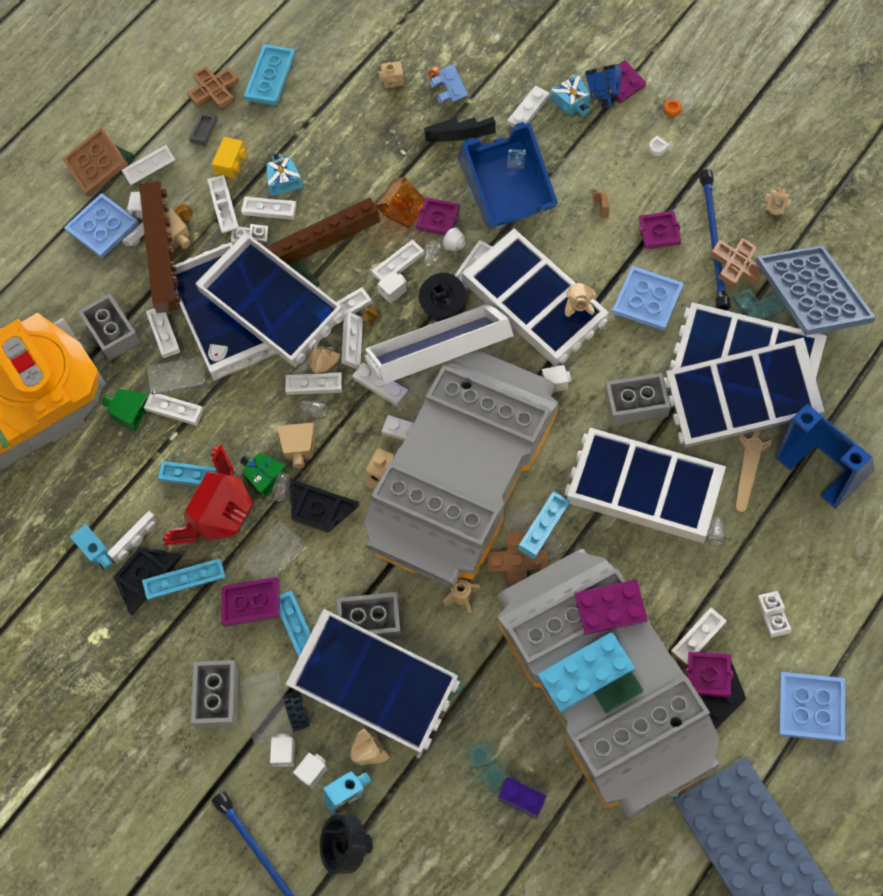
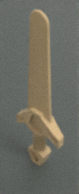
(752, 452)

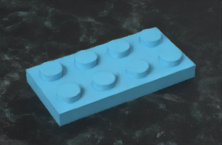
(269, 74)
(585, 672)

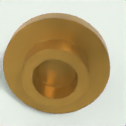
(184, 212)
(370, 315)

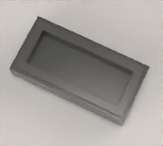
(203, 129)

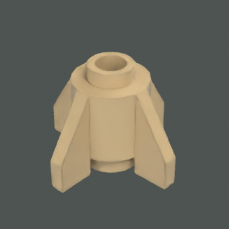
(579, 299)
(322, 359)
(463, 597)
(367, 749)

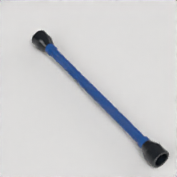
(706, 178)
(224, 805)

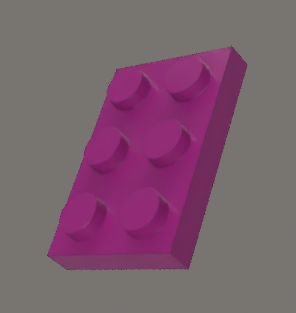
(250, 602)
(610, 607)

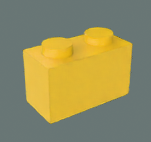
(229, 157)

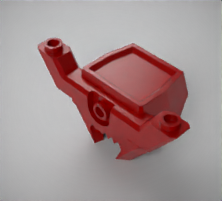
(216, 506)

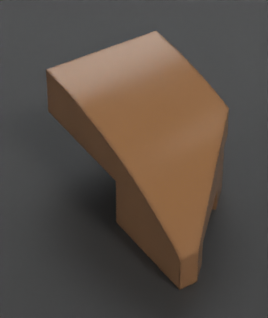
(601, 197)

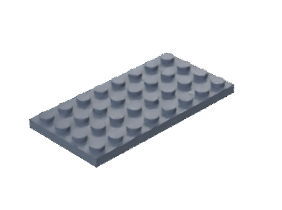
(749, 836)

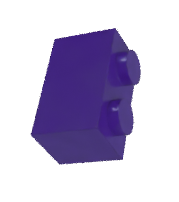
(522, 798)

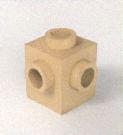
(391, 74)
(777, 208)

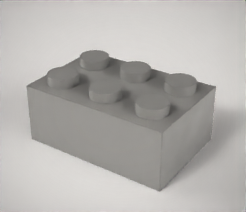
(109, 327)
(637, 399)
(374, 613)
(215, 694)

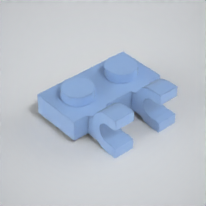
(453, 85)

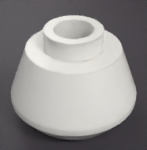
(454, 240)

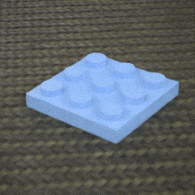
(101, 225)
(647, 298)
(812, 707)

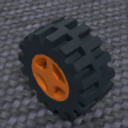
(296, 711)

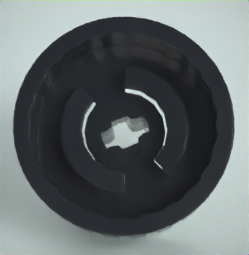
(433, 303)
(343, 844)

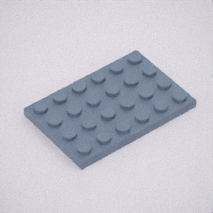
(814, 290)

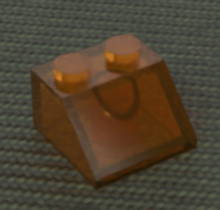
(401, 202)

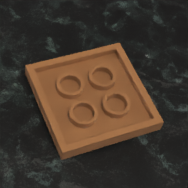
(95, 161)

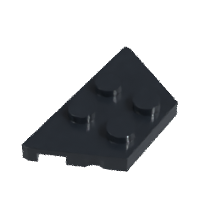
(318, 507)
(141, 566)
(722, 707)

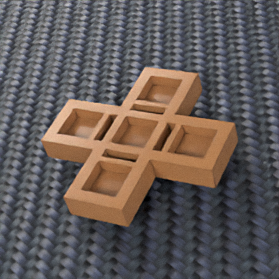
(213, 87)
(737, 262)
(514, 561)

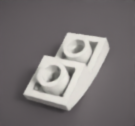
(257, 232)
(773, 614)

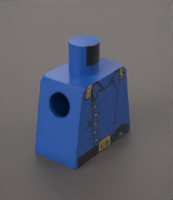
(604, 83)

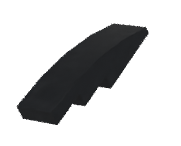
(456, 131)

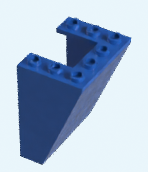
(506, 192)
(811, 430)

